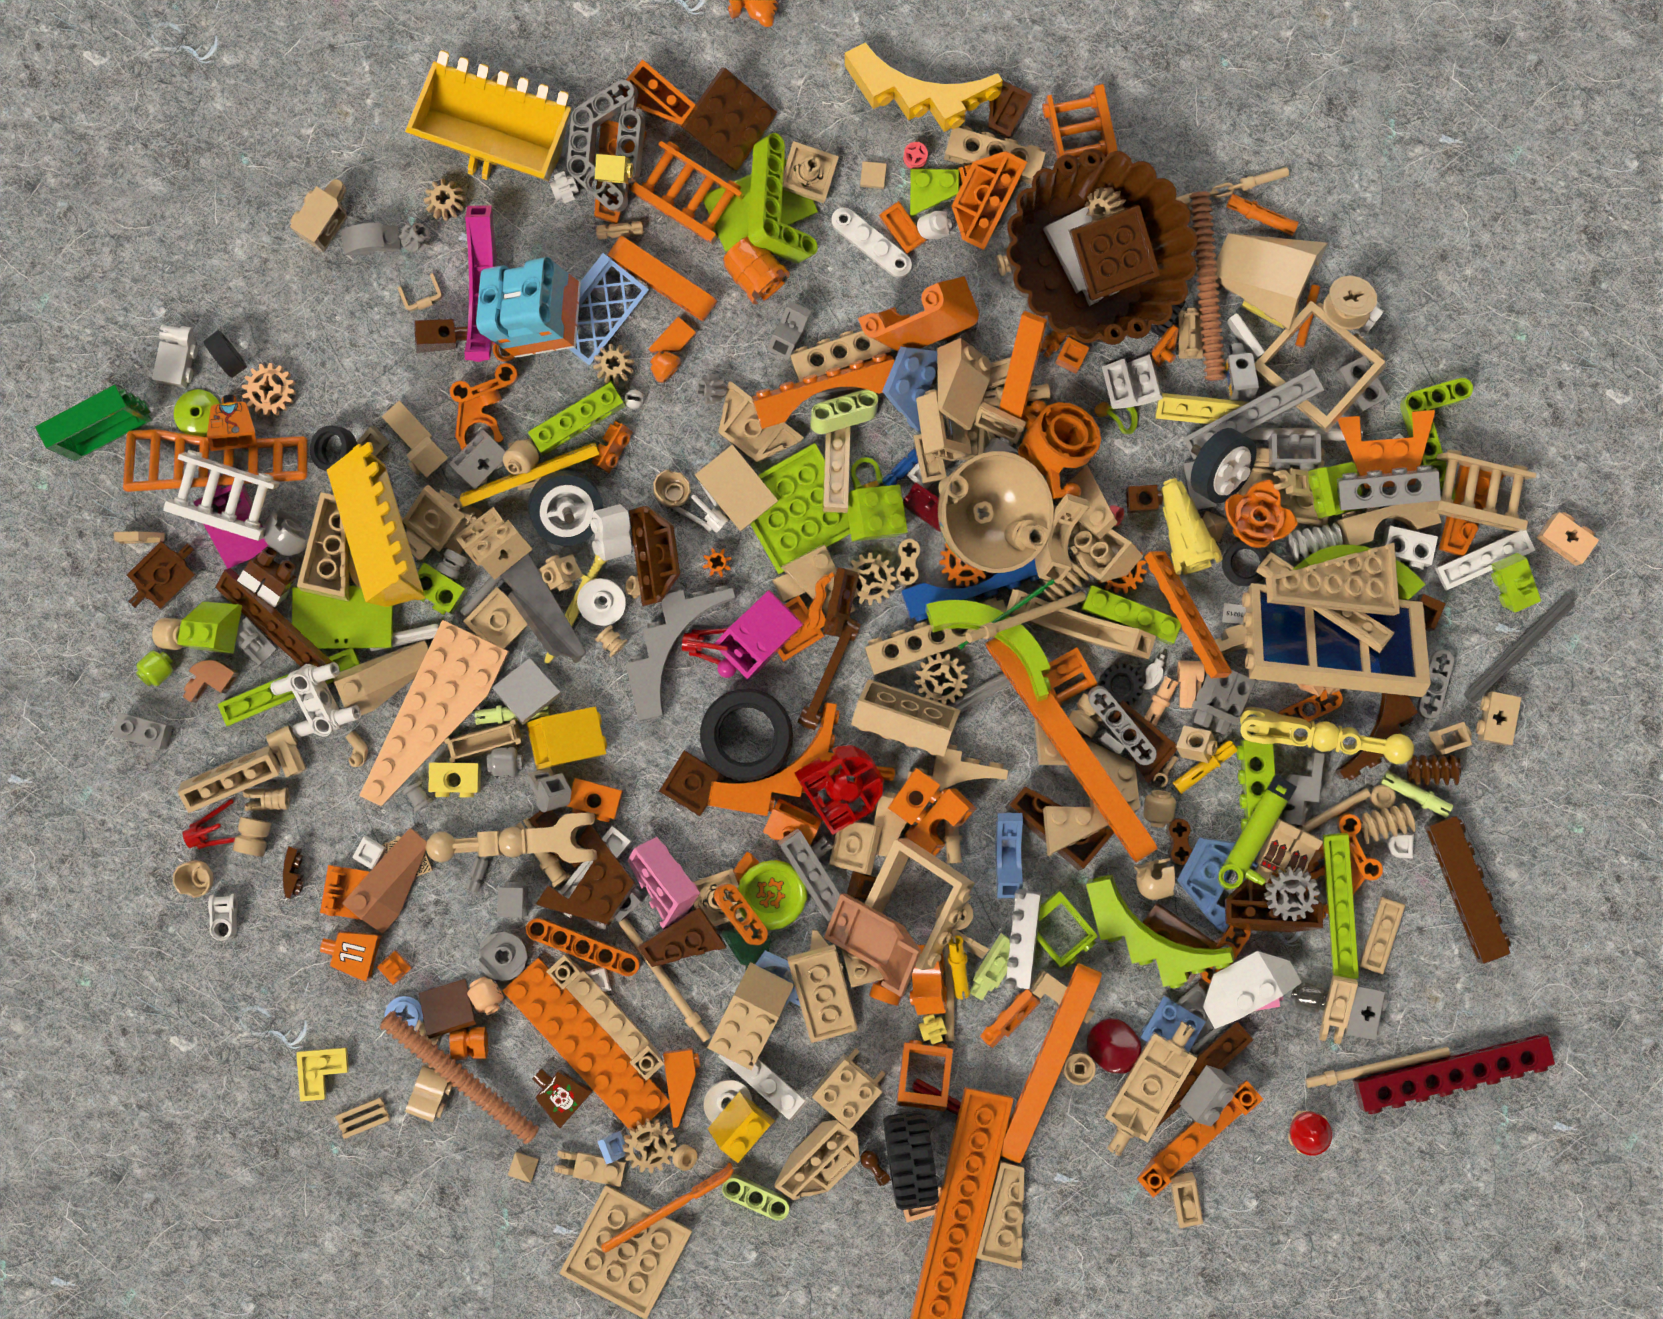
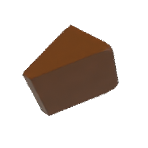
(860, 885)

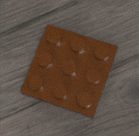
(729, 119)
(1114, 252)

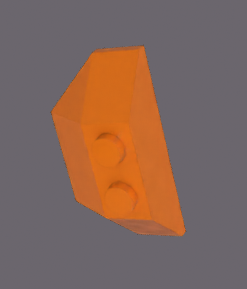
(986, 195)

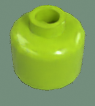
(154, 668)

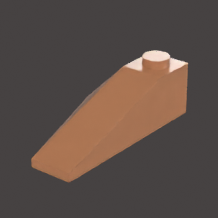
(385, 888)

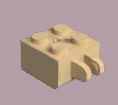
(320, 215)

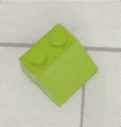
(211, 627)

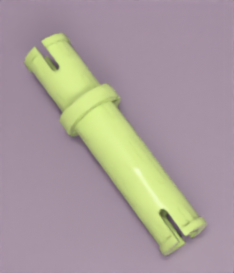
(501, 714)
(1425, 798)

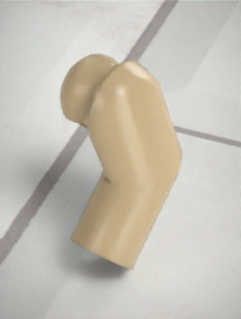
(359, 751)

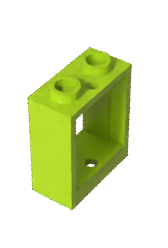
(1085, 943)

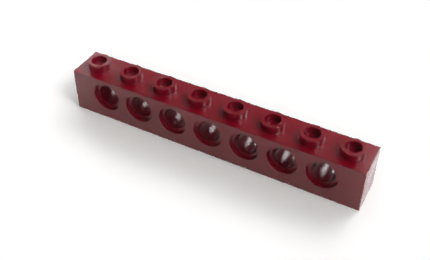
(1368, 1087)

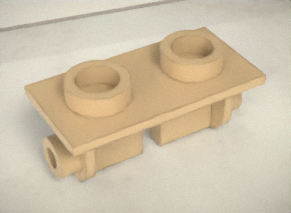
(1190, 334)

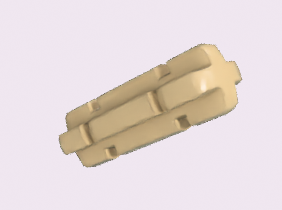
(619, 229)

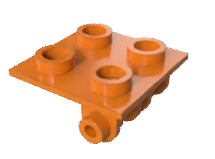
(338, 886)

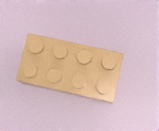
(905, 717)

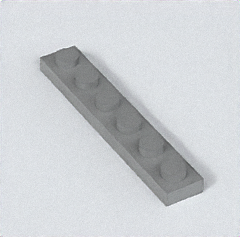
(1261, 409)

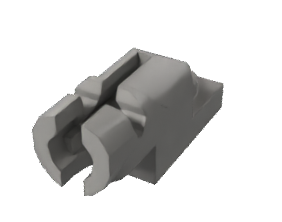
(1307, 790)

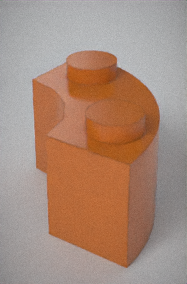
(929, 989)

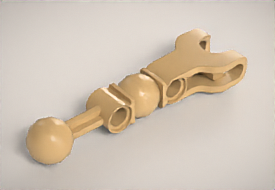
(515, 842)

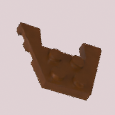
(601, 888)

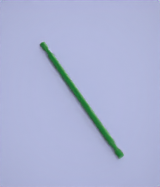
(1015, 607)

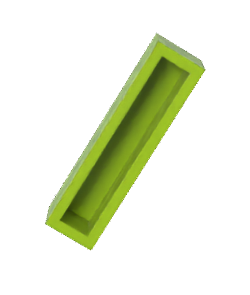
(1131, 614)

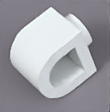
(934, 225)

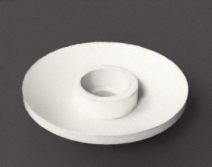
(596, 611)
(713, 1099)

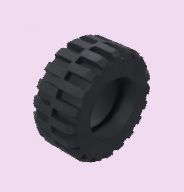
(911, 1160)

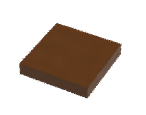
(690, 783)
(447, 1008)

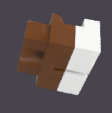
(268, 577)

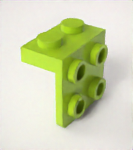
(1324, 488)

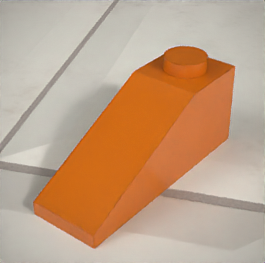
(680, 1075)

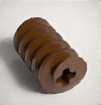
(1434, 768)

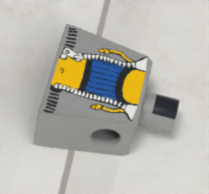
(1240, 374)

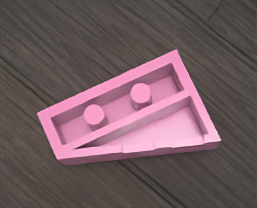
(664, 880)

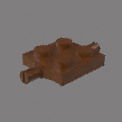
(161, 575)

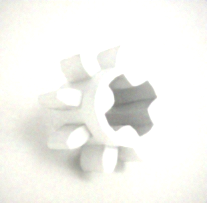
(564, 187)

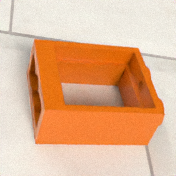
(924, 1101)

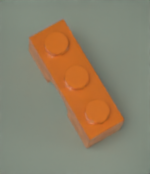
(949, 806)

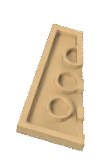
(1002, 1228)

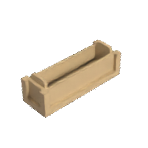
(483, 741)

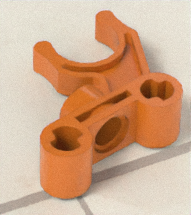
(478, 397)
(1357, 857)

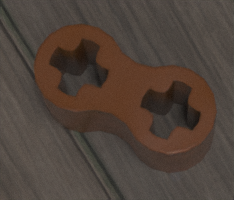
(1179, 841)

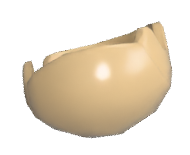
(671, 488)
(193, 878)

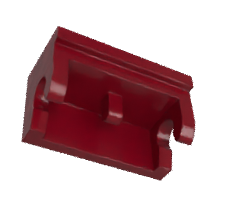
(923, 505)

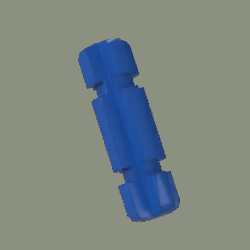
(901, 469)

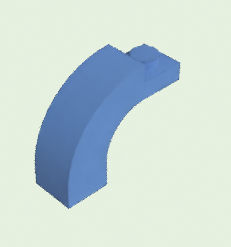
(1008, 854)

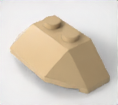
(819, 1161)

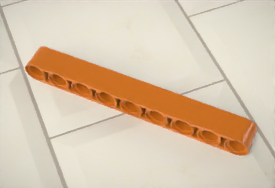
(1050, 1061)

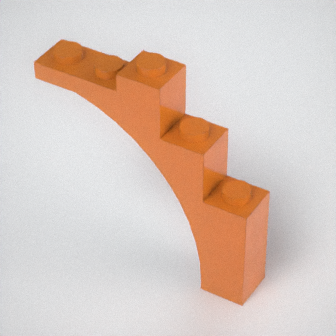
(756, 795)

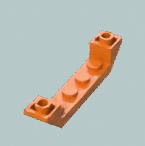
(1194, 1139)

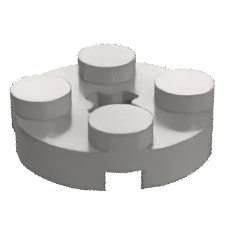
(517, 956)

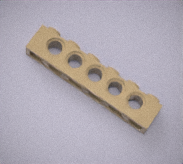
(881, 663)

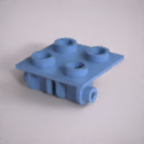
(1168, 1019)

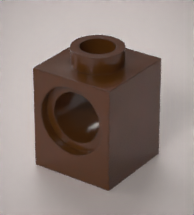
(1133, 503)

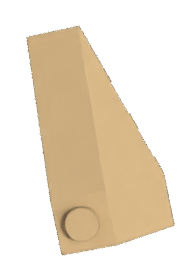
(1104, 557)
(380, 678)

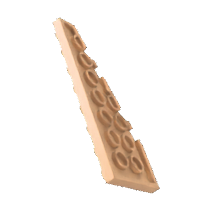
(446, 690)

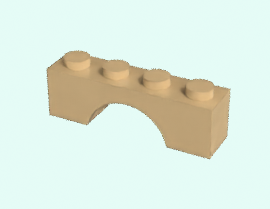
(1361, 528)

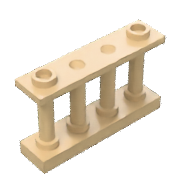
(1467, 509)

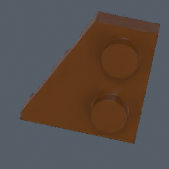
(1008, 109)

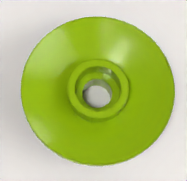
(183, 411)

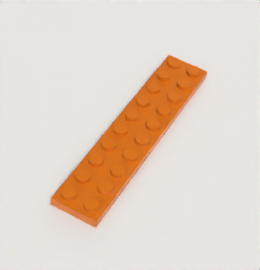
(962, 1205)

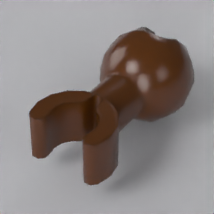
(869, 1160)

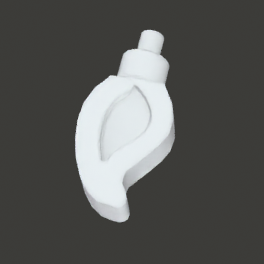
(1154, 673)

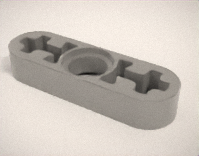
(1437, 703)

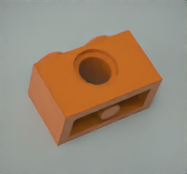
(916, 782)
(609, 797)

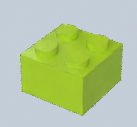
(876, 513)

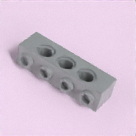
(1427, 491)

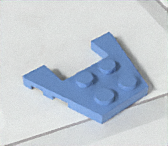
(910, 379)
(1201, 880)

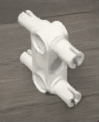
(316, 700)

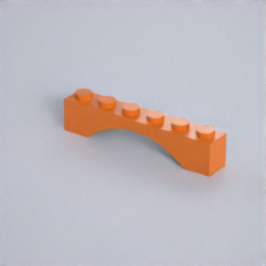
(777, 405)

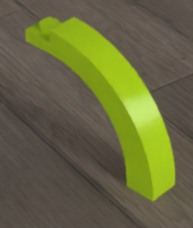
(1407, 580)
(971, 615)

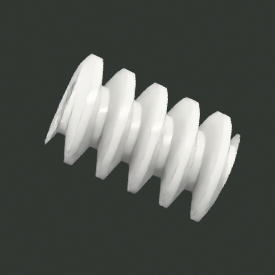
(1312, 542)

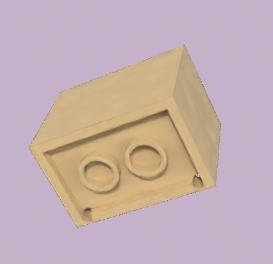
(750, 1016)

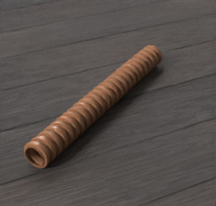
(1207, 286)
(459, 1077)

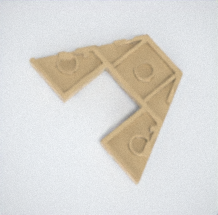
(1070, 824)

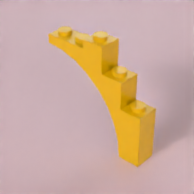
(915, 97)

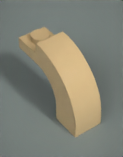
(1053, 559)

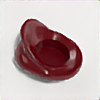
(1114, 1045)

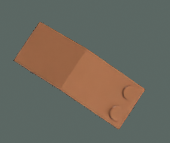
(874, 940)

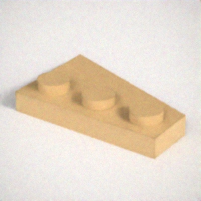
(1098, 516)

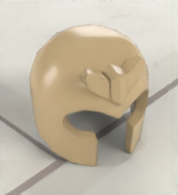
(1155, 879)

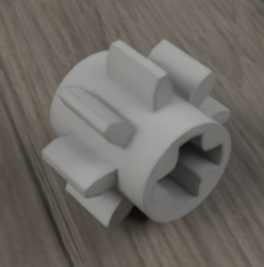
(414, 237)
(711, 388)

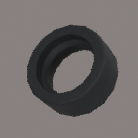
(225, 354)
(320, 441)
(1227, 564)

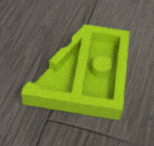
(931, 188)

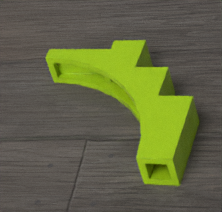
(1173, 959)

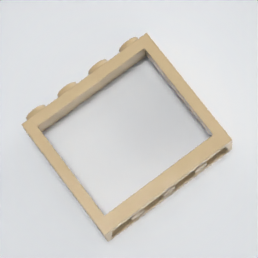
(1356, 341)
(951, 912)

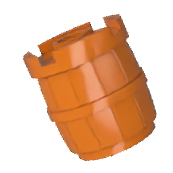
(754, 270)

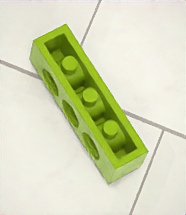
(576, 419)
(1247, 776)

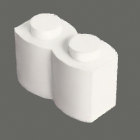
(611, 532)

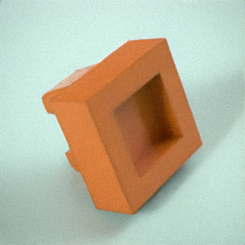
(394, 967)

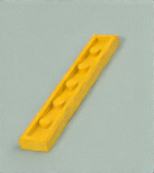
(541, 469)

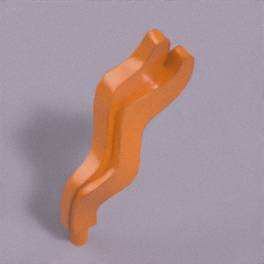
(815, 611)

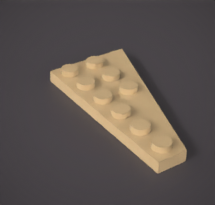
(1348, 583)

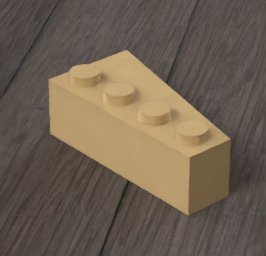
(327, 553)

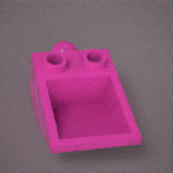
(233, 547)
(760, 635)

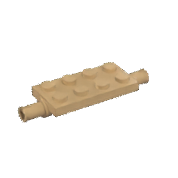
(1150, 1087)

